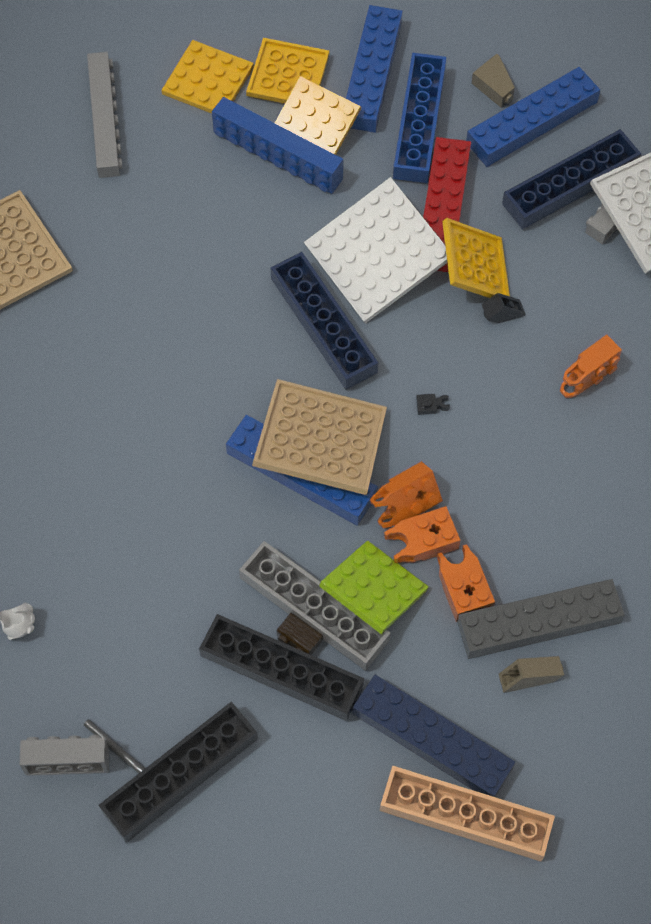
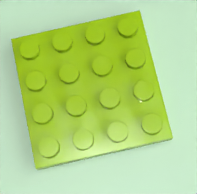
(374, 587)

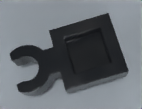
(429, 403)

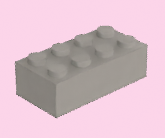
(64, 756)

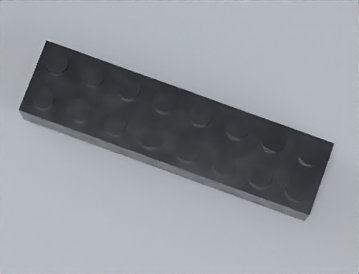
(281, 667)
(178, 772)

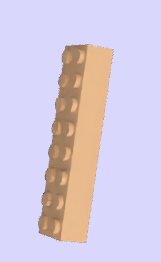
(467, 813)

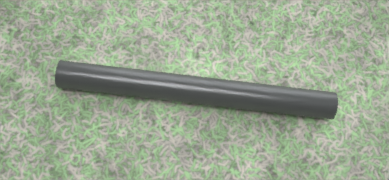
(115, 747)

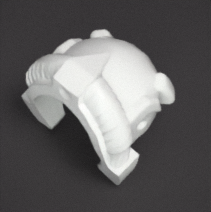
(17, 621)

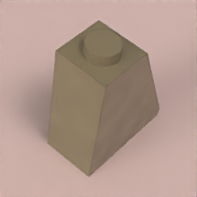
(494, 81)
(531, 673)

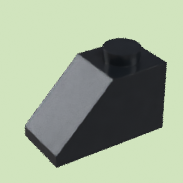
(502, 308)

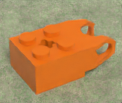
(592, 366)
(407, 495)
(420, 536)
(462, 579)

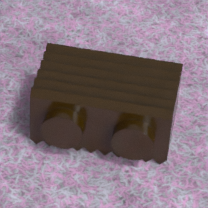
(299, 634)

